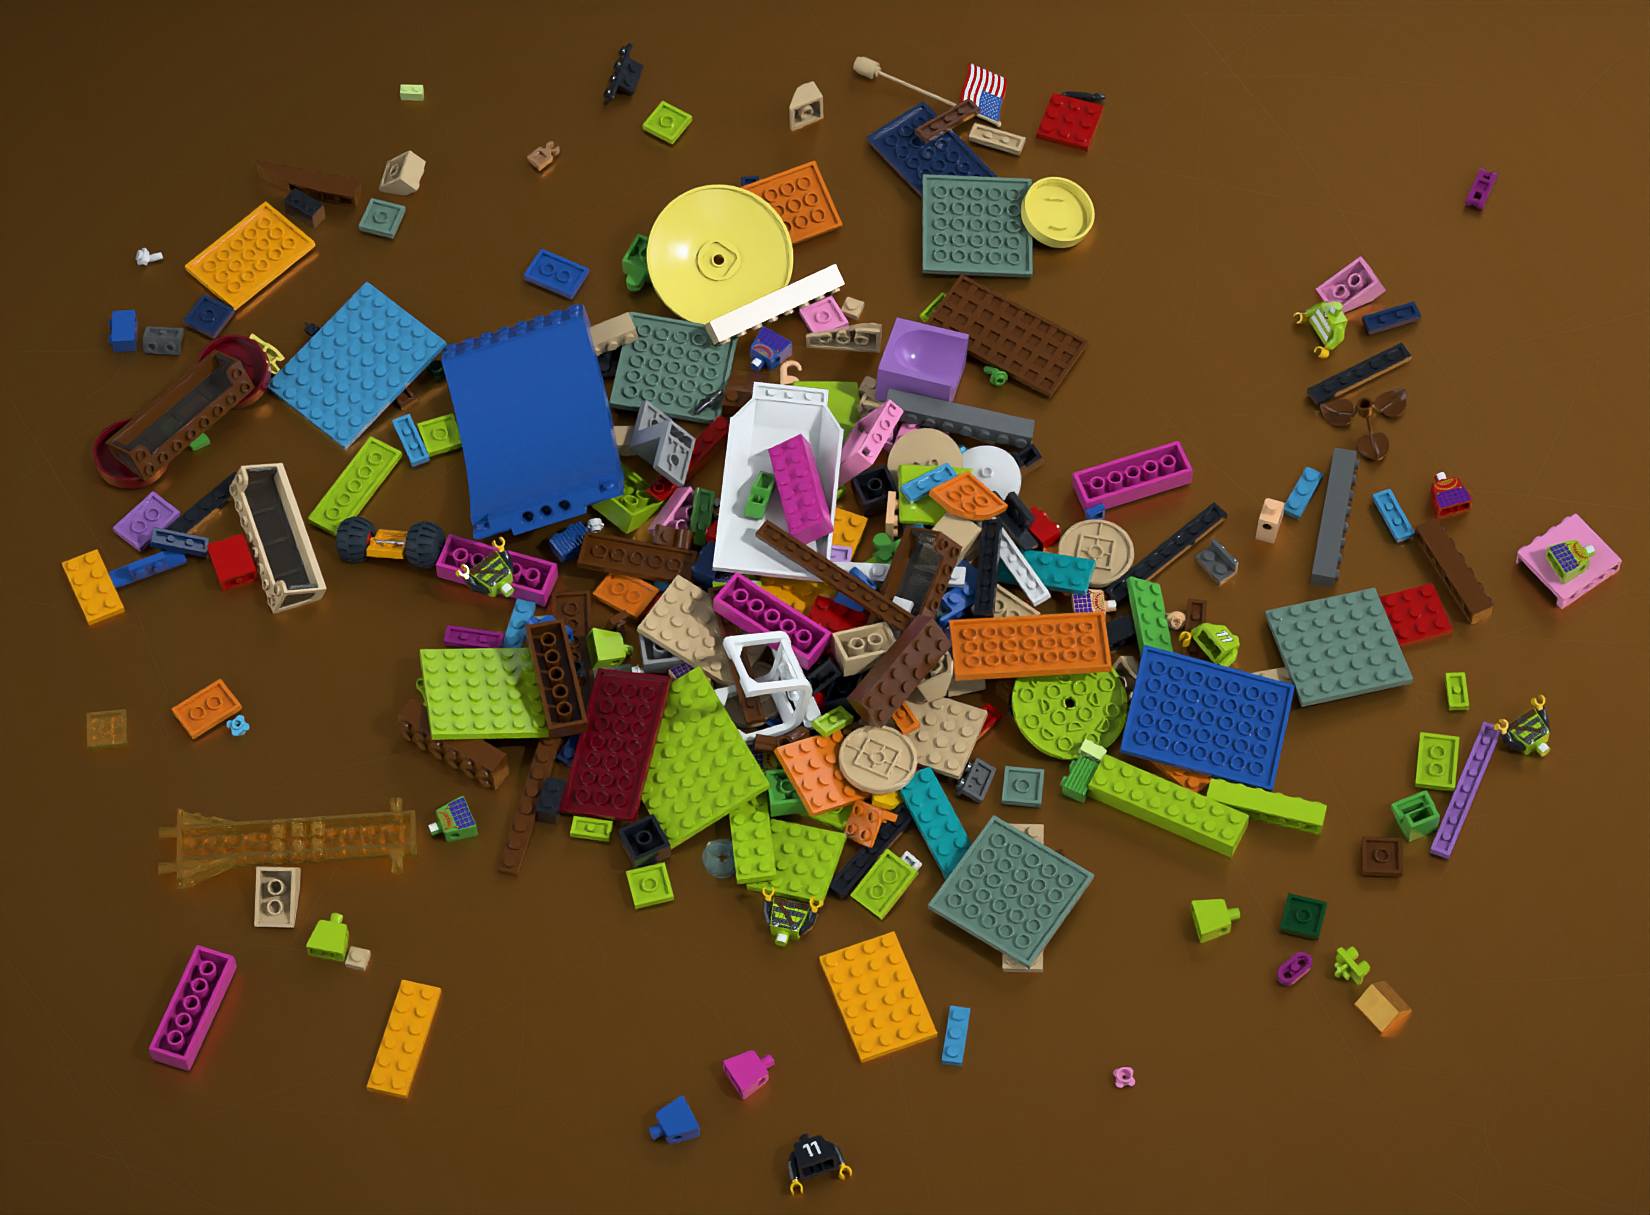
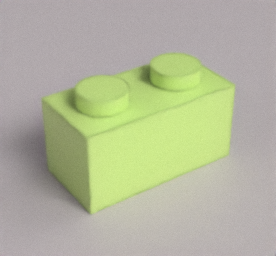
(412, 92)
(1092, 751)

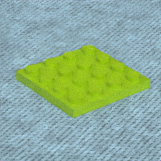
(803, 861)

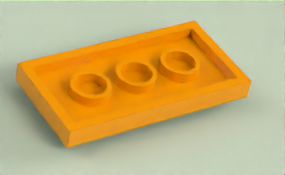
(93, 587)

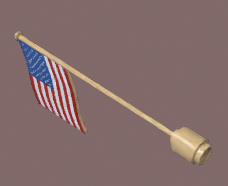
(980, 86)

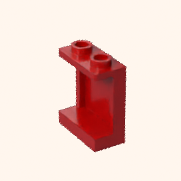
(232, 562)

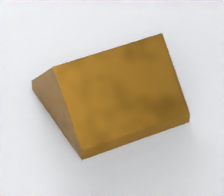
(1382, 1006)

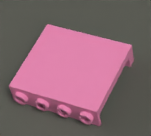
(1601, 565)

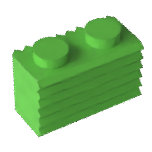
(1080, 775)

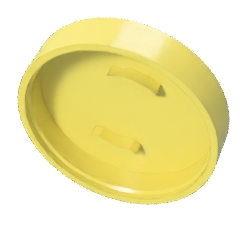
(1057, 212)

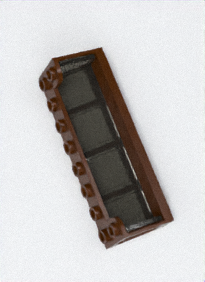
(181, 414)
(920, 571)

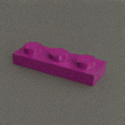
(472, 638)

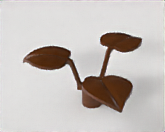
(1390, 403)

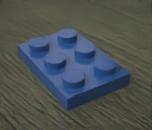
(556, 274)

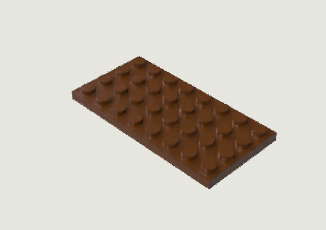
(1009, 335)

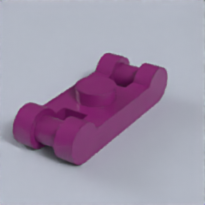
(1481, 188)

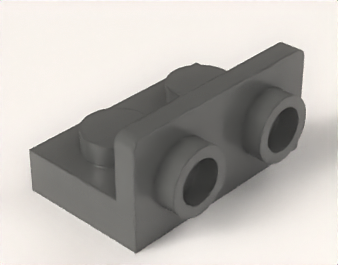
(162, 340)
(1218, 562)
(975, 780)

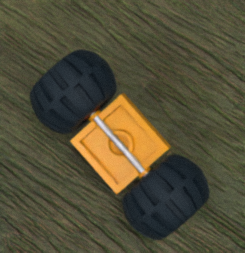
(358, 542)

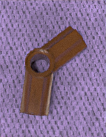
(768, 744)

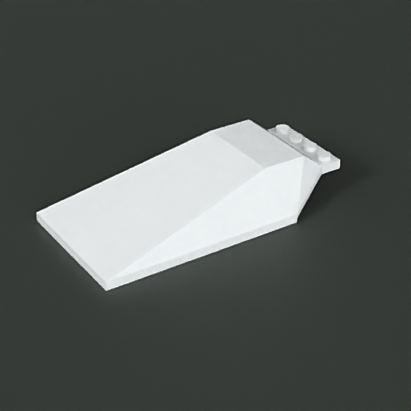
(763, 422)

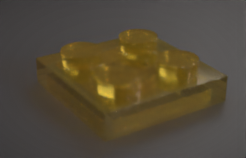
(106, 729)

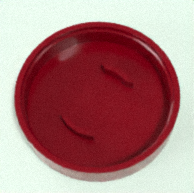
(251, 357)
(111, 468)

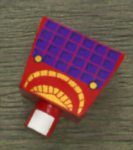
(1449, 496)

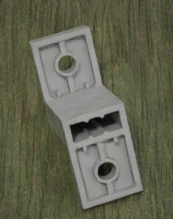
(662, 443)

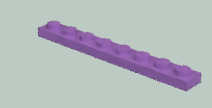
(1465, 791)

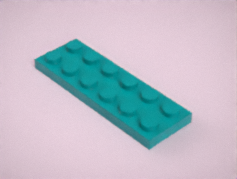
(1055, 571)
(936, 820)

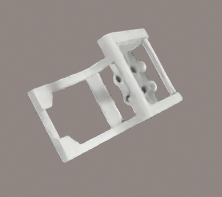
(792, 681)

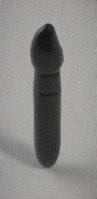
(1084, 96)

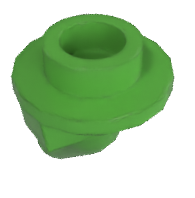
(997, 377)

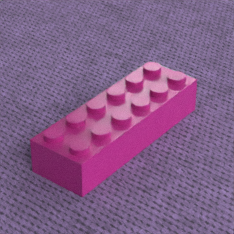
(1133, 477)
(800, 489)
(531, 578)
(762, 612)
(192, 1008)

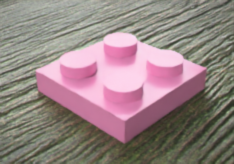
(823, 315)

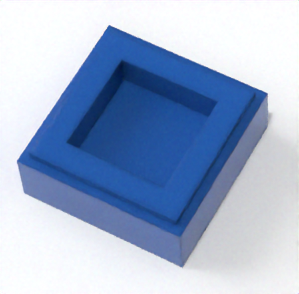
(1095, 512)

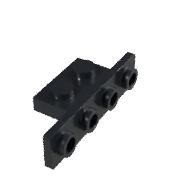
(625, 75)
(1018, 521)

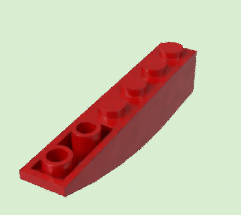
(704, 450)

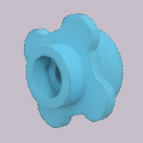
(240, 730)

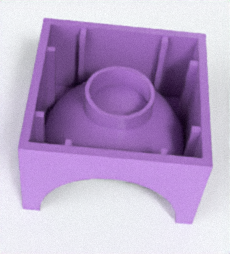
(922, 361)

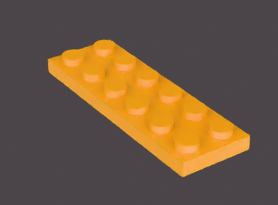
(404, 1039)

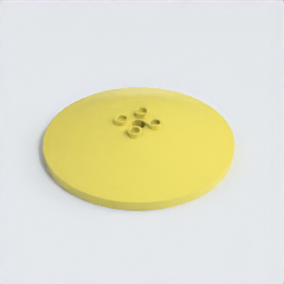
(713, 224)

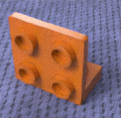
(865, 822)

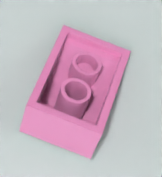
(1352, 286)

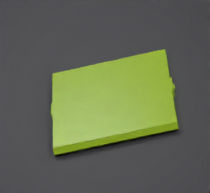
(842, 401)
(926, 510)

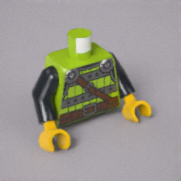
(491, 574)
(1528, 731)
(788, 918)

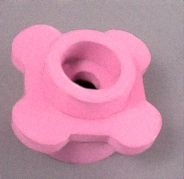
(1128, 1073)

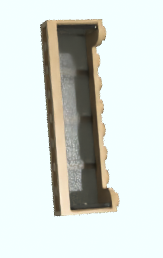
(277, 536)

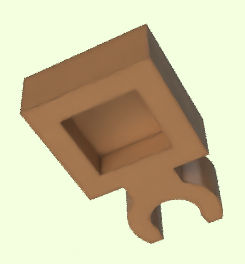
(542, 157)

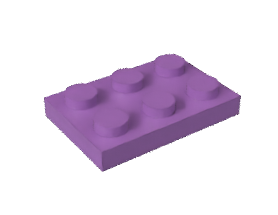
(138, 523)

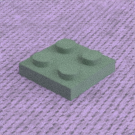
(382, 218)
(1023, 786)

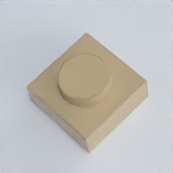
(852, 308)
(357, 958)

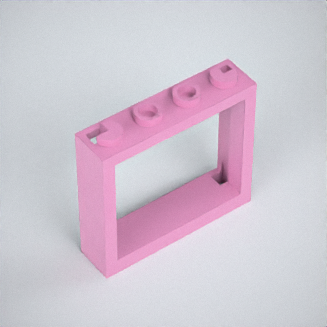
(874, 433)

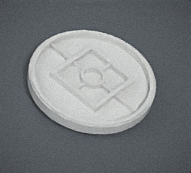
(994, 469)

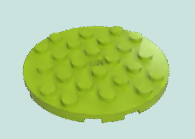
(1060, 730)

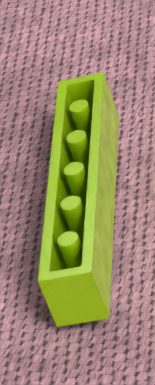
(1269, 806)

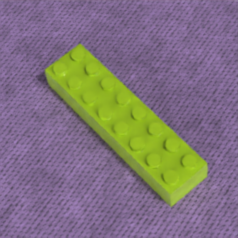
(1168, 805)

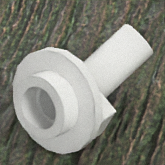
(143, 257)

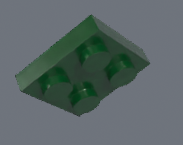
(1303, 916)

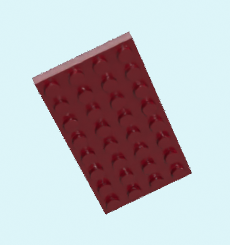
(618, 747)

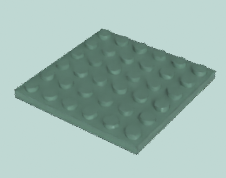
(975, 226)
(672, 368)
(1338, 647)
(1011, 891)

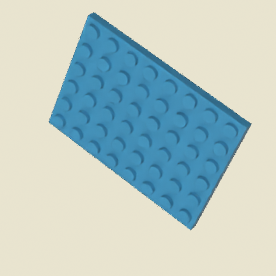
(356, 365)

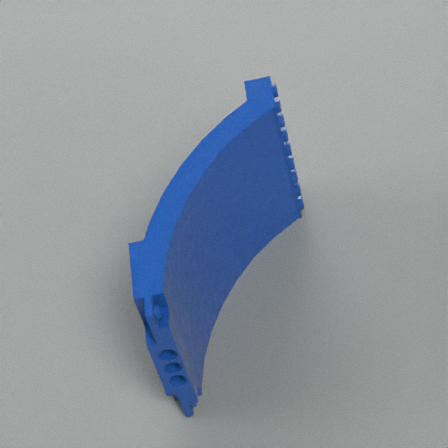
(533, 423)

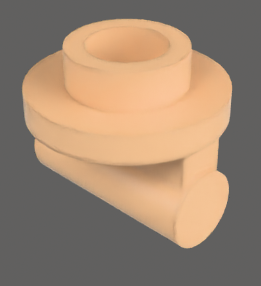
(1176, 620)

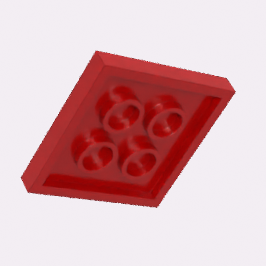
(1070, 121)
(1416, 615)
(836, 617)

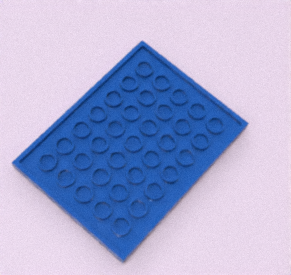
(1207, 718)

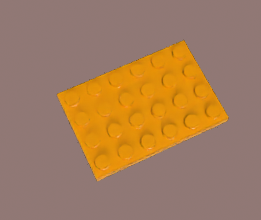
(250, 256)
(878, 997)

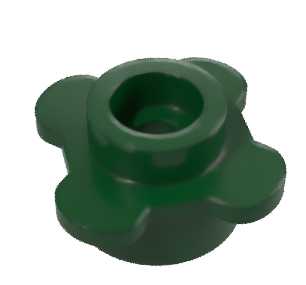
(434, 365)

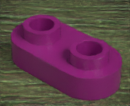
(1293, 968)

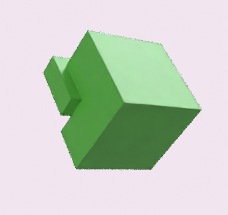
(1416, 815)

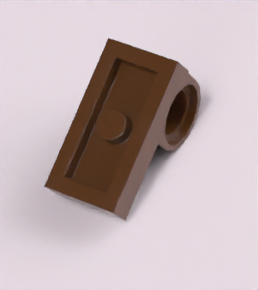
(673, 537)

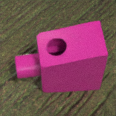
(748, 1071)

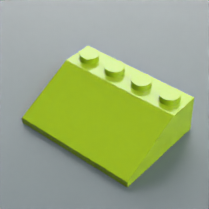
(633, 507)

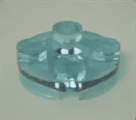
(713, 865)

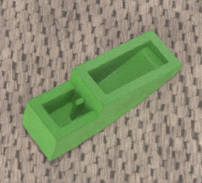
(760, 495)

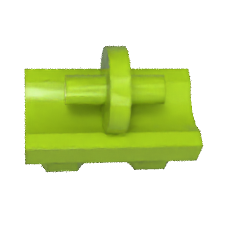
(1348, 968)

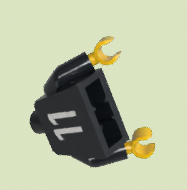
(814, 1158)

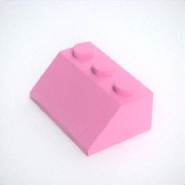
(676, 511)

